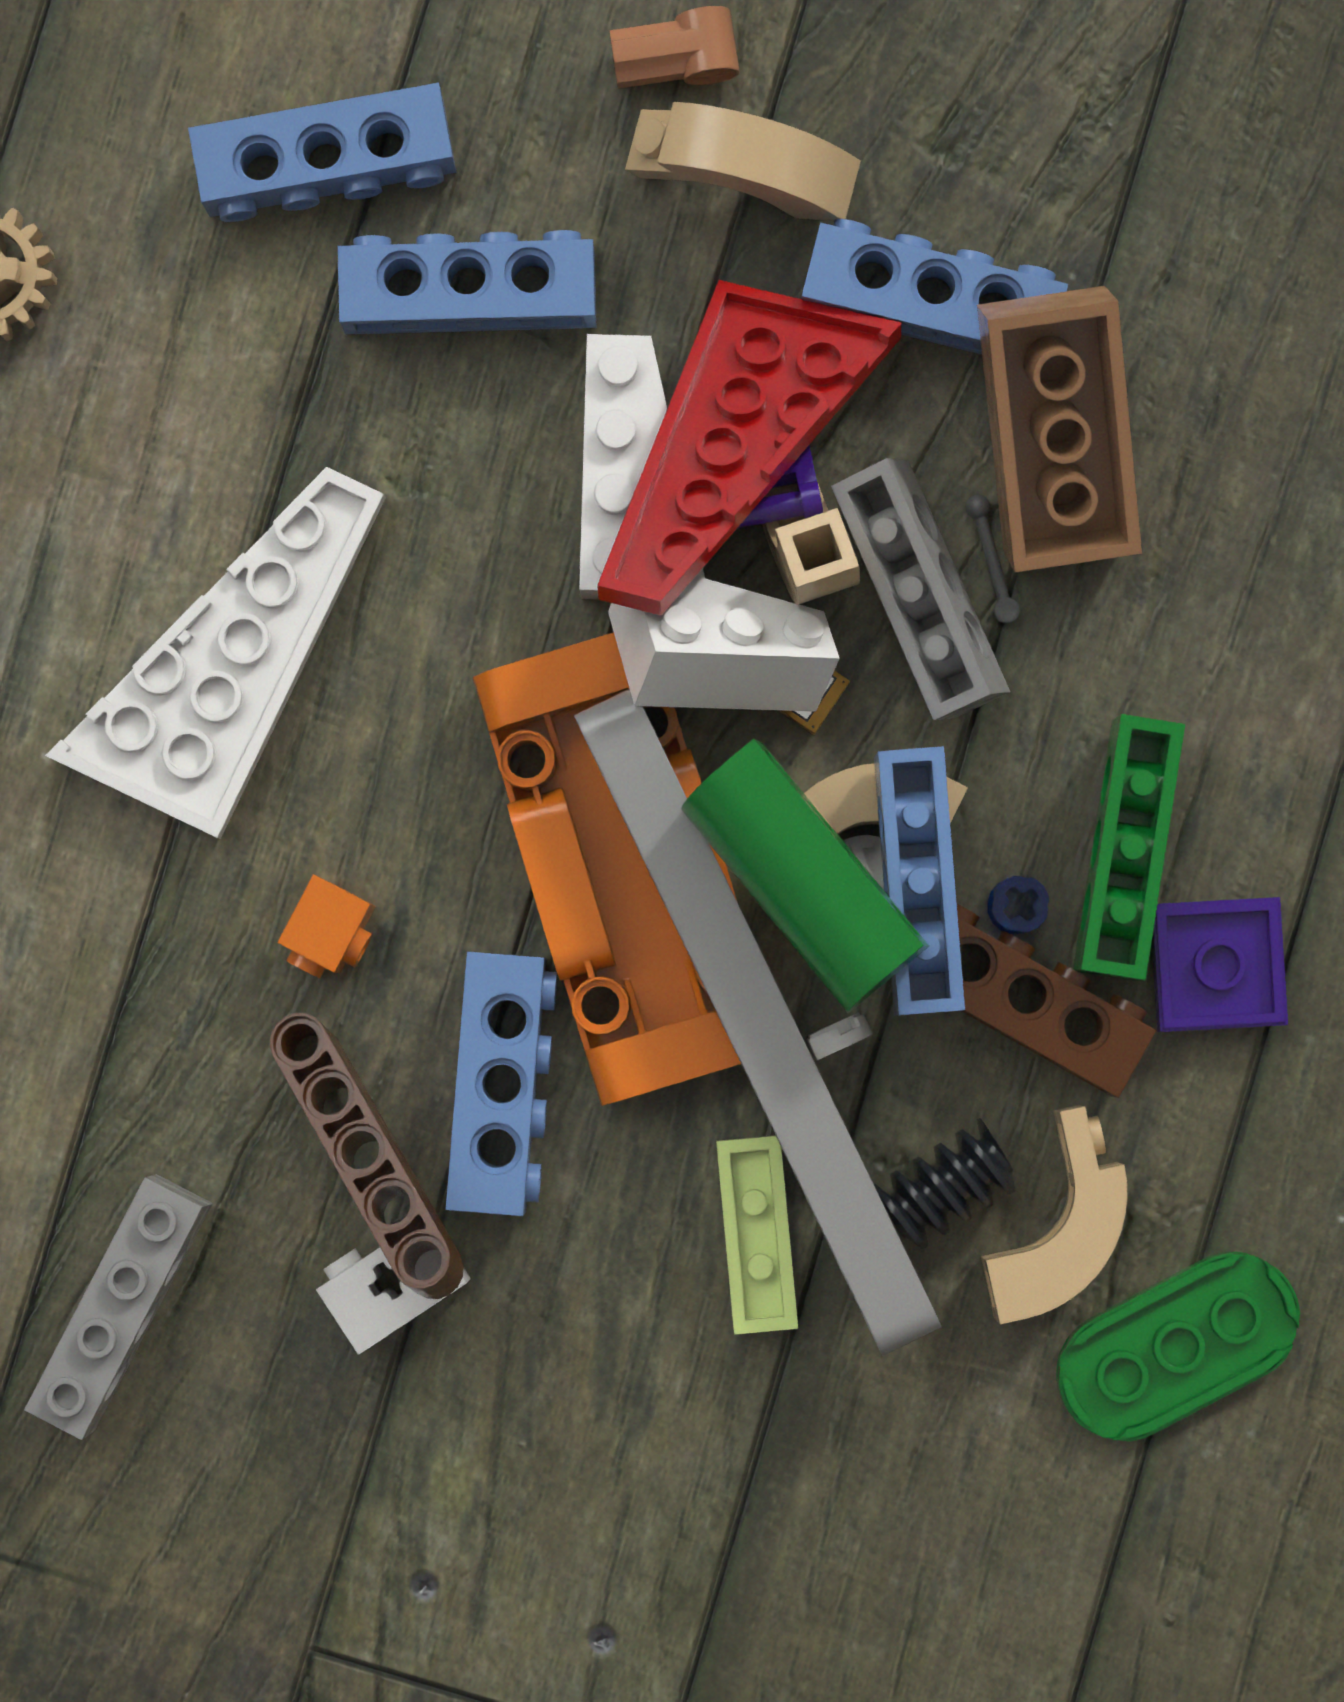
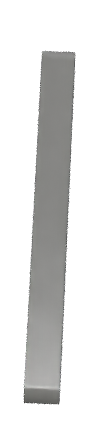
(758, 1023)

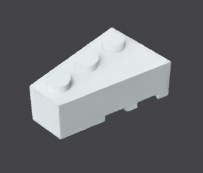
(726, 651)

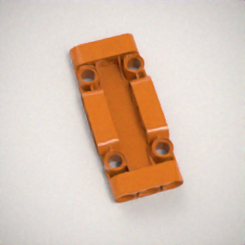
(590, 880)

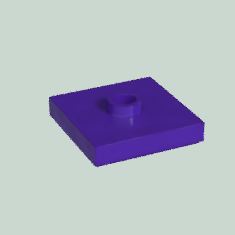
(1219, 965)

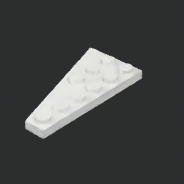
(215, 683)

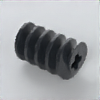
(947, 1185)

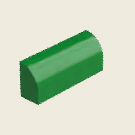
(803, 875)

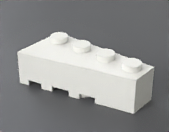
(620, 427)

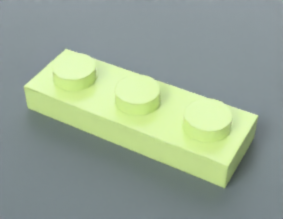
(757, 1234)

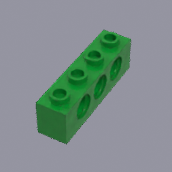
(1129, 847)

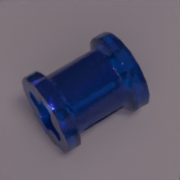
(1036, 908)

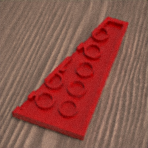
(742, 413)

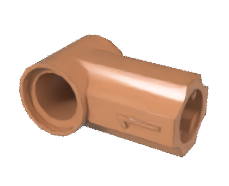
(691, 48)

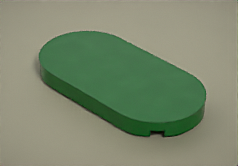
(1178, 1346)

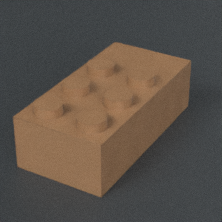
(1060, 428)

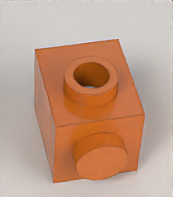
(327, 929)

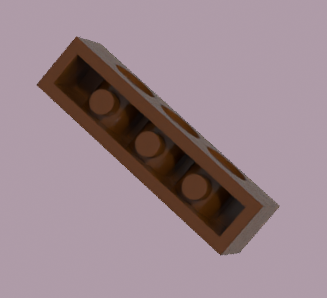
(1120, 1031)

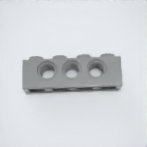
(920, 589)
(118, 1306)

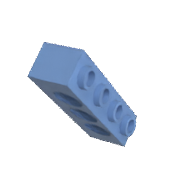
(228, 147)
(372, 260)
(909, 260)
(920, 875)
(473, 1181)

